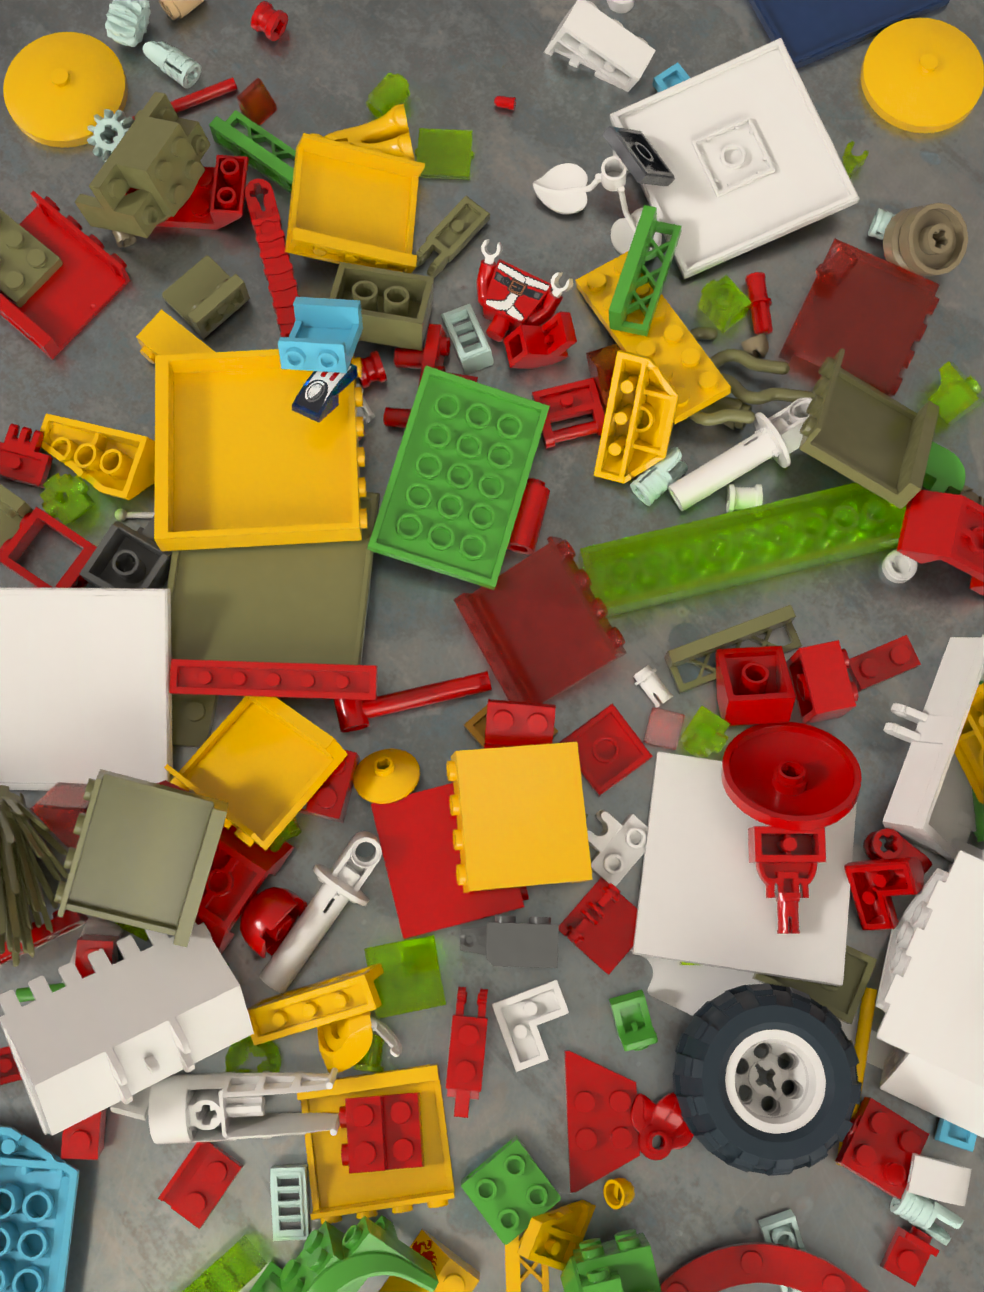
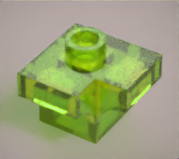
(956, 393)

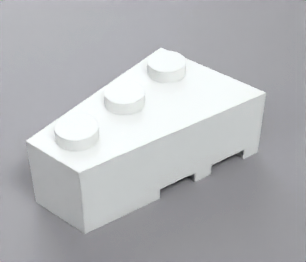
(602, 45)

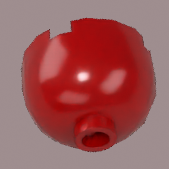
(270, 919)

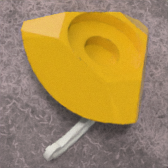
(349, 1039)

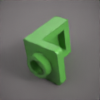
(633, 1021)

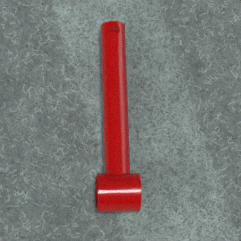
(355, 714)

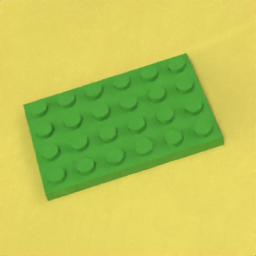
(458, 478)

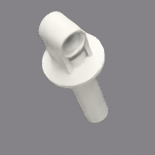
(773, 438)
(339, 886)

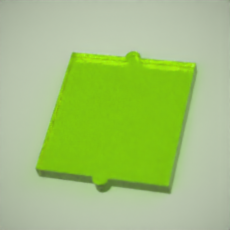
(445, 153)

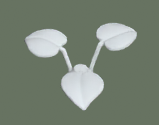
(565, 191)

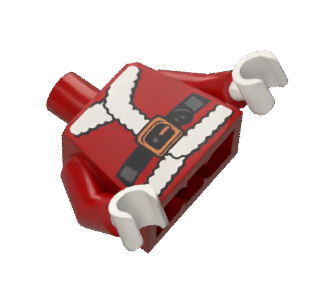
(515, 296)

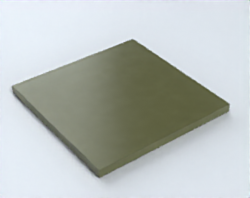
(273, 600)

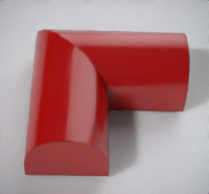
(875, 884)

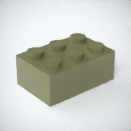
(392, 303)

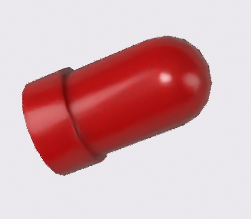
(505, 102)

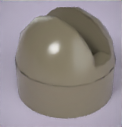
(756, 344)

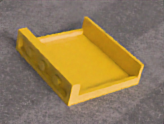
(353, 205)
(262, 764)
(519, 816)
(340, 1193)

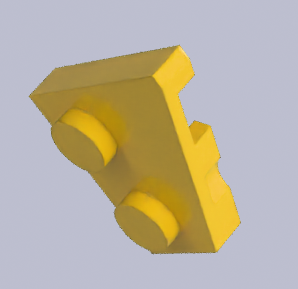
(556, 1234)

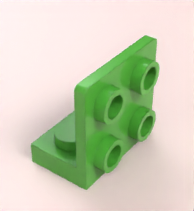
(510, 1190)

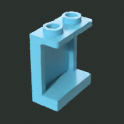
(322, 335)

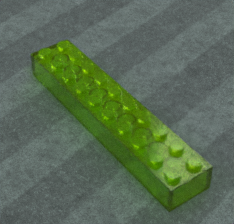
(740, 547)

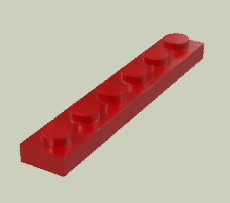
(273, 679)

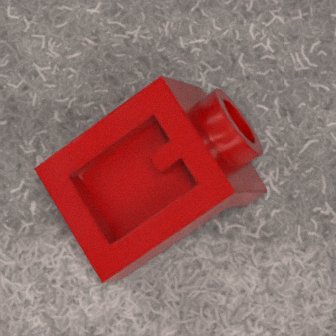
(908, 1254)

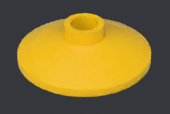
(386, 776)

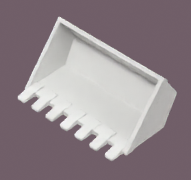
(122, 1025)

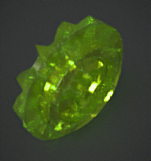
(238, 1054)

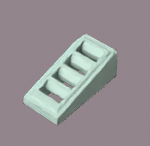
(475, 356)
(280, 1172)

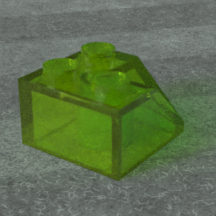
(410, 976)

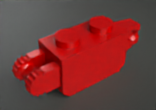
(466, 1053)

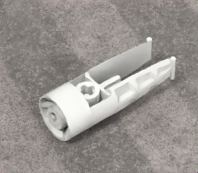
(190, 1115)

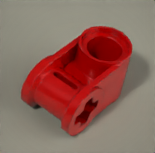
(895, 847)

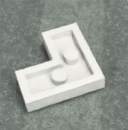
(519, 1021)

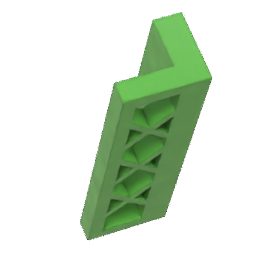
(259, 158)
(633, 268)

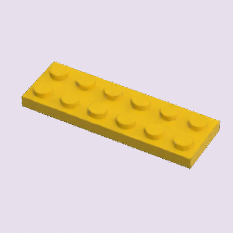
(667, 341)

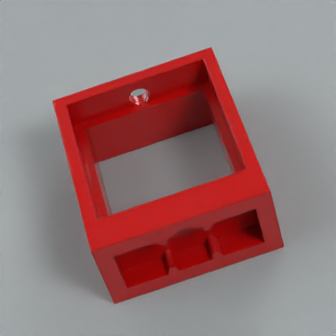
(29, 528)

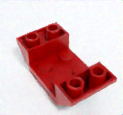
(216, 198)
(945, 530)
(233, 881)

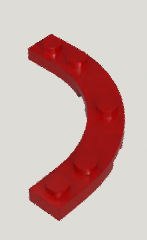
(760, 1264)

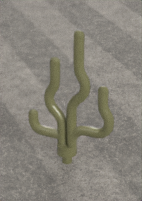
(738, 389)

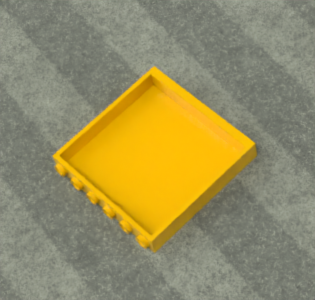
(245, 465)

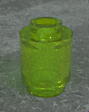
(389, 92)

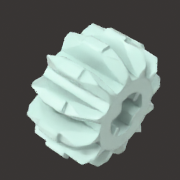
(128, 21)
(106, 129)

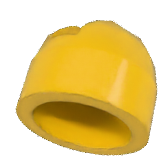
(618, 1193)

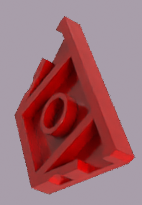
(597, 1120)

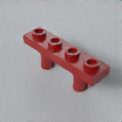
(432, 355)

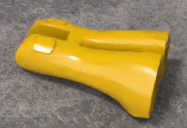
(386, 133)

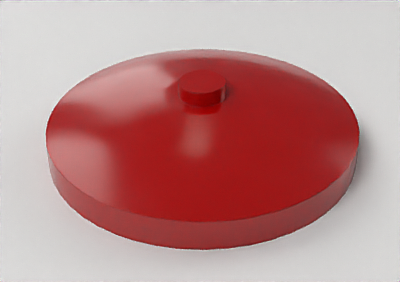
(791, 775)

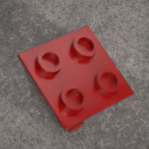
(602, 925)

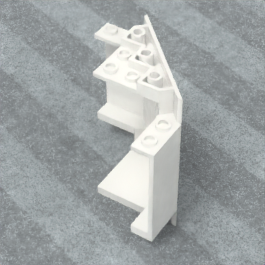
(937, 997)

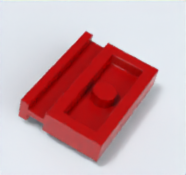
(518, 723)
(200, 1182)

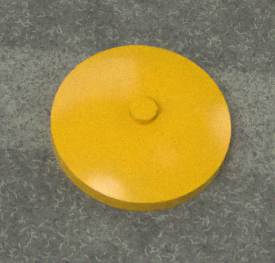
(922, 75)
(61, 85)

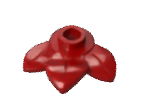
(661, 1120)

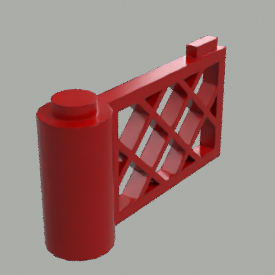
(529, 517)

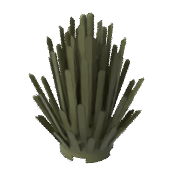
(22, 873)

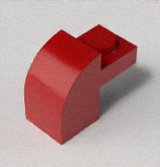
(541, 345)

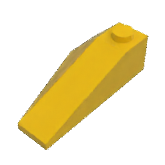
(105, 457)

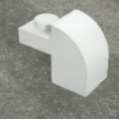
(938, 1179)

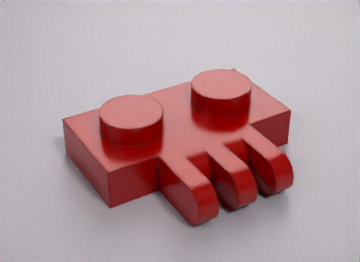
(21, 457)

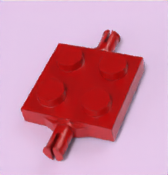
(881, 1147)

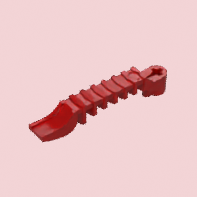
(272, 245)

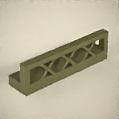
(726, 638)

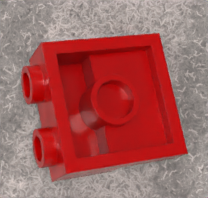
(382, 1133)

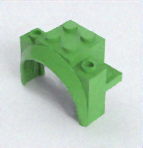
(346, 1260)
(612, 1265)

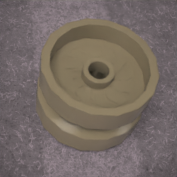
(926, 239)

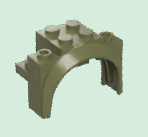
(159, 159)

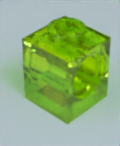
(723, 315)

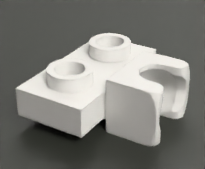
(617, 846)

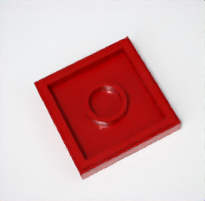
(607, 749)

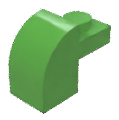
(944, 471)

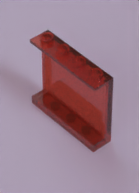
(869, 315)
(542, 625)

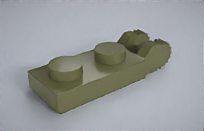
(452, 234)

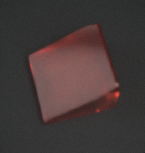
(256, 102)
(663, 728)

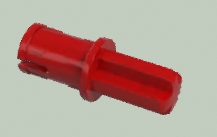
(760, 303)

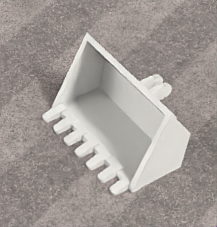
(932, 793)

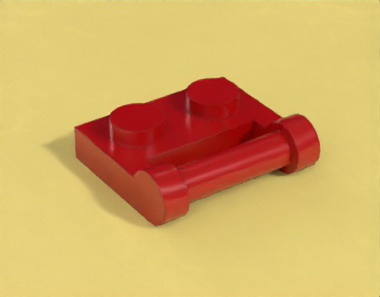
(570, 402)

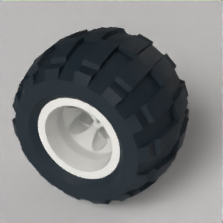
(821, 1068)

